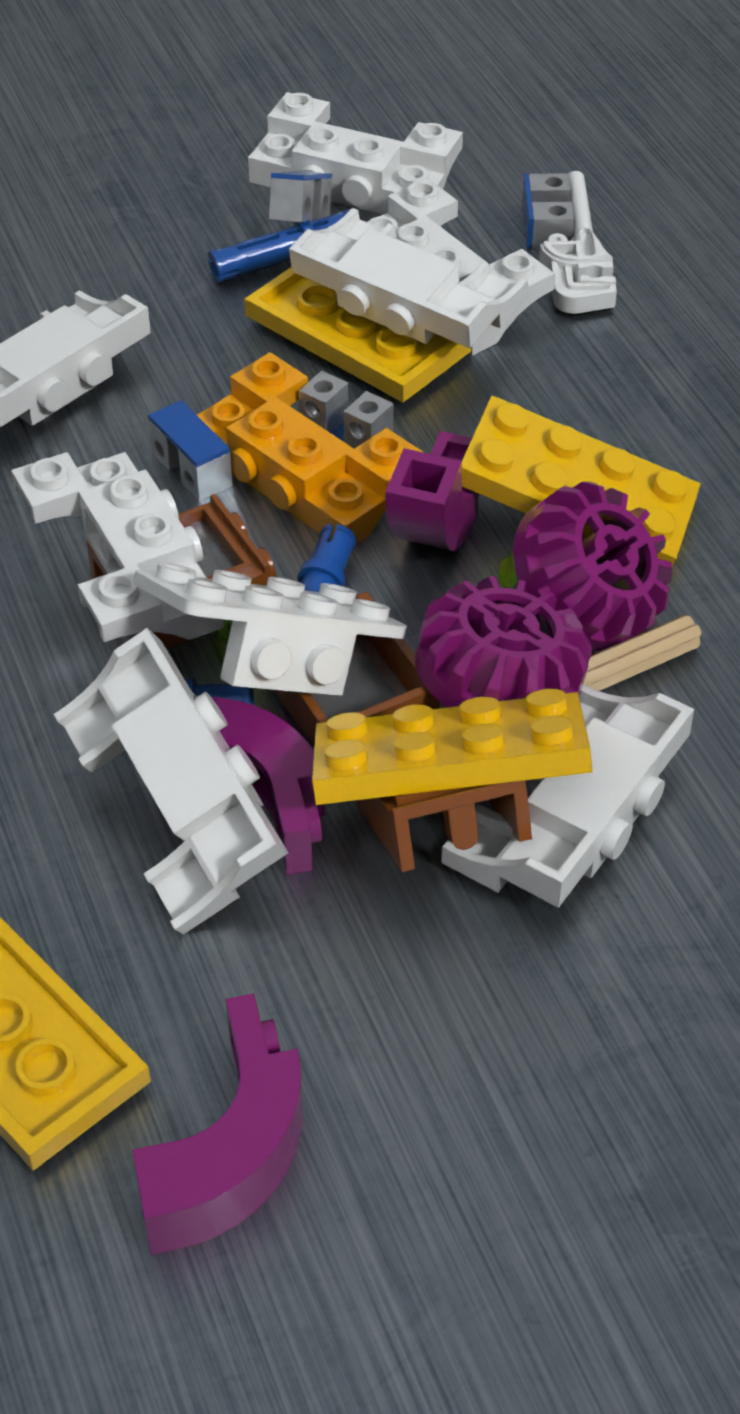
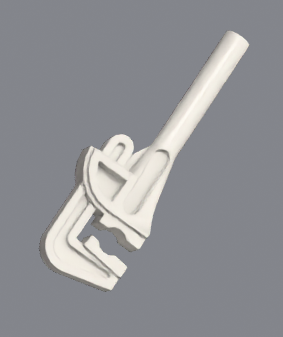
(580, 265)

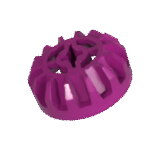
(557, 560)
(499, 644)

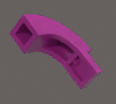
(428, 497)
(285, 774)
(230, 1169)

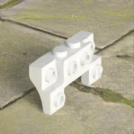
(361, 164)
(418, 217)
(403, 284)
(66, 354)
(128, 529)
(189, 770)
(584, 815)

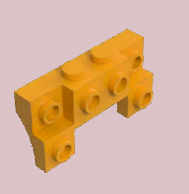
(295, 458)

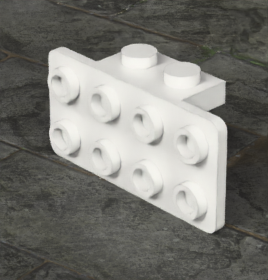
(278, 630)

